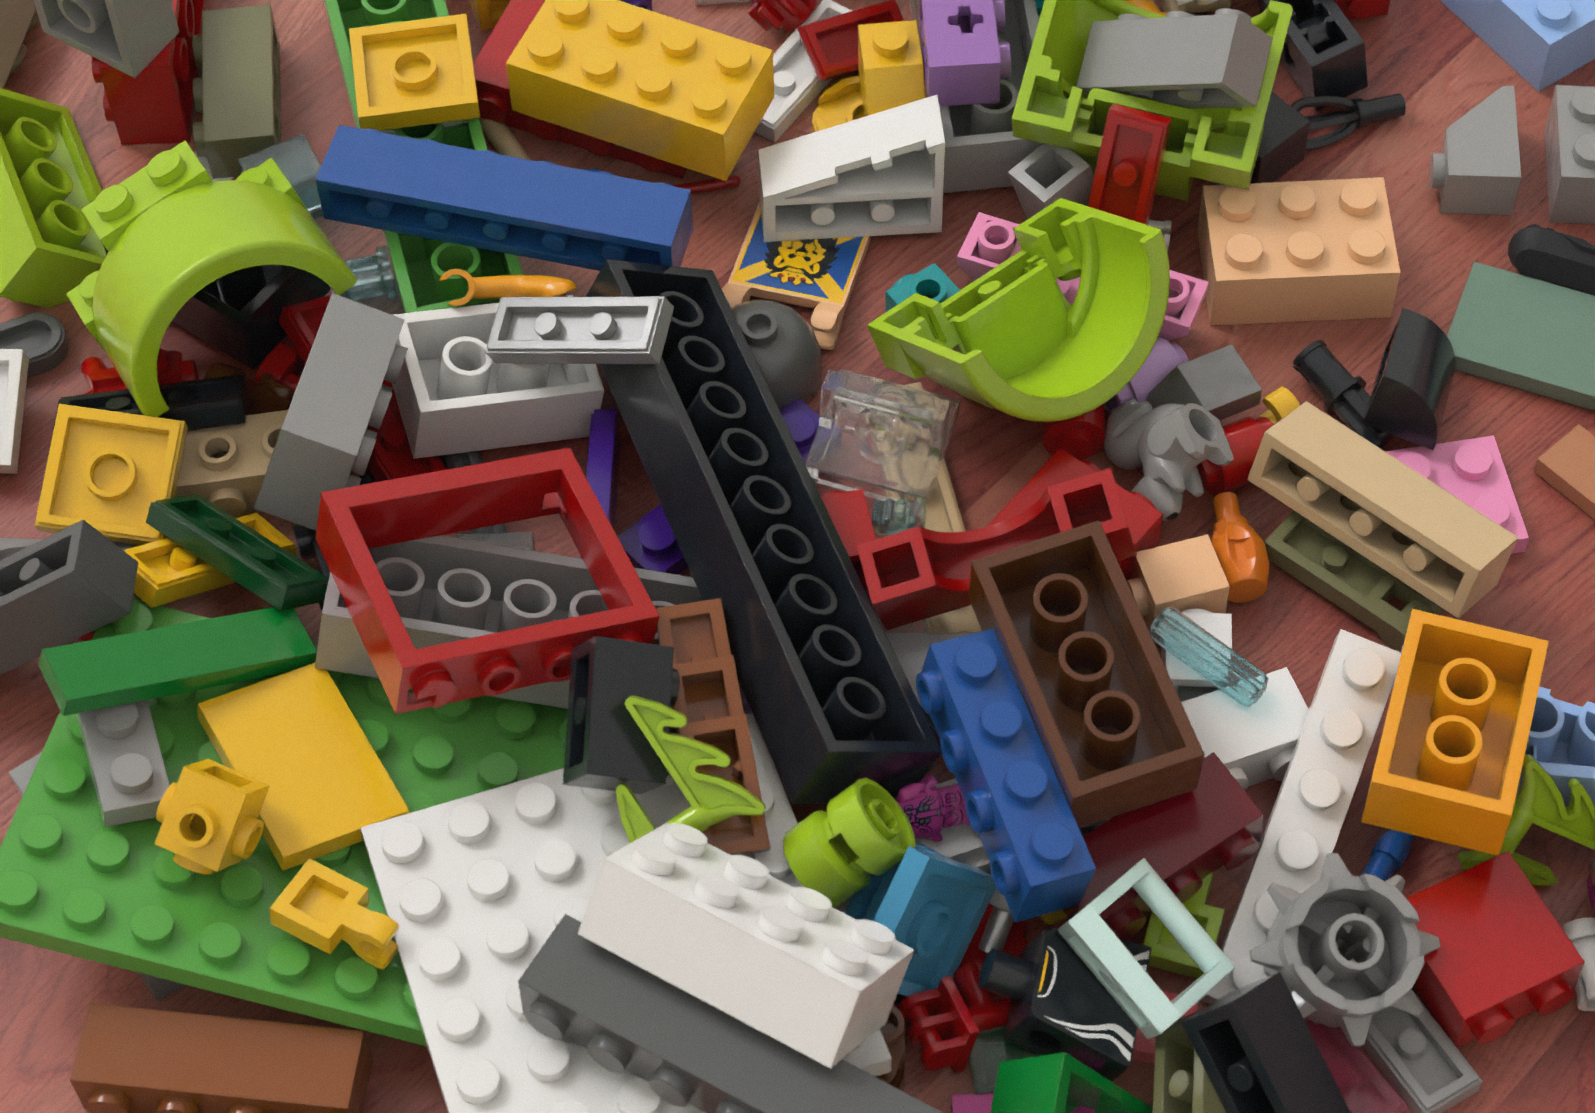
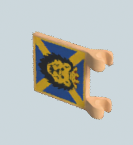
(799, 273)

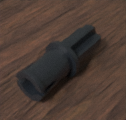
(1339, 390)

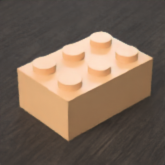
(1298, 251)

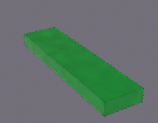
(175, 659)

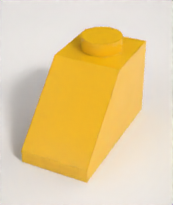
(889, 65)

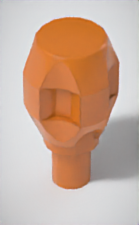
(1239, 550)

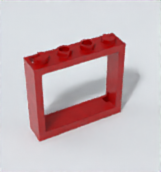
(464, 500)

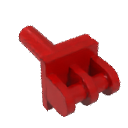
(945, 1023)

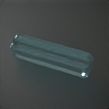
(1209, 656)

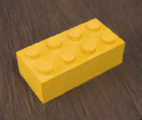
(642, 82)

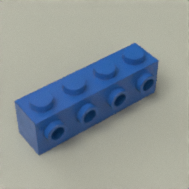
(1004, 775)

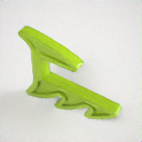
(709, 795)
(1543, 805)

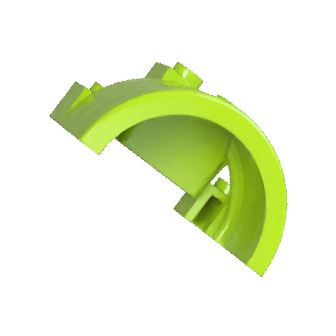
(1201, 142)
(175, 234)
(1015, 335)

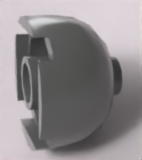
(782, 348)

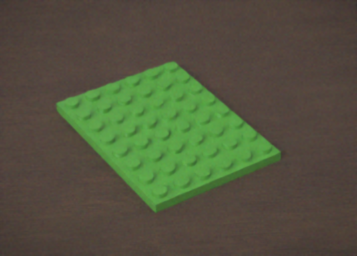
(133, 908)

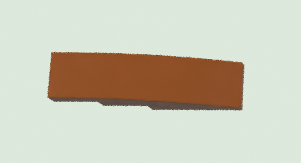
(714, 711)

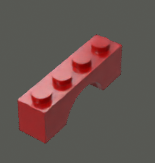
(929, 571)

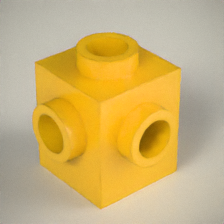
(211, 817)

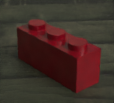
(1178, 838)

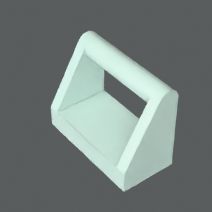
(1121, 971)

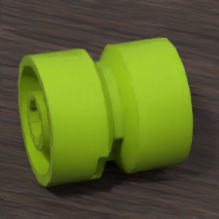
(855, 838)

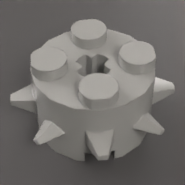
(1381, 956)

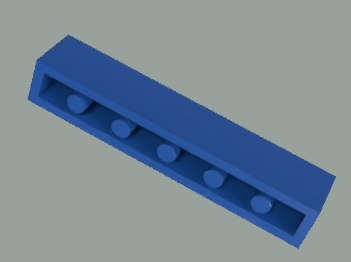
(501, 201)

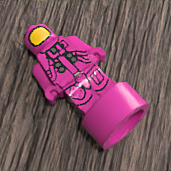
(932, 807)

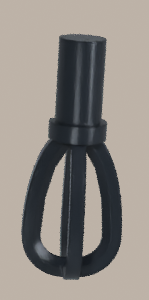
(1356, 114)

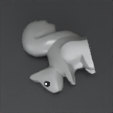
(1168, 447)

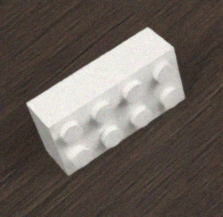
(746, 942)

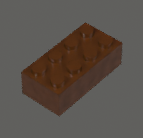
(1088, 672)

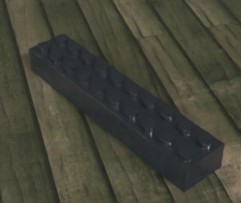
(766, 546)

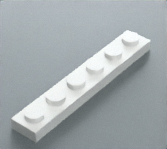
(1312, 794)

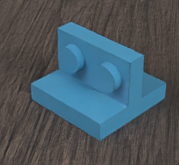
(930, 908)

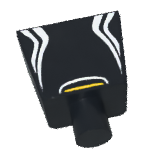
(1062, 1004)

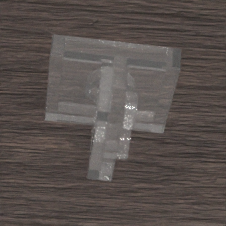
(880, 437)

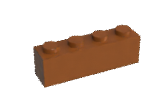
(216, 1064)

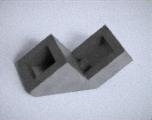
(1213, 381)

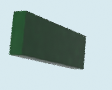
(238, 551)

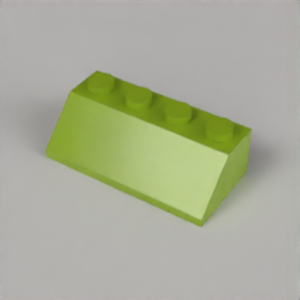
(43, 187)

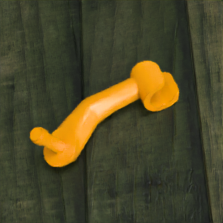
(510, 286)

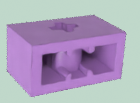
(963, 50)

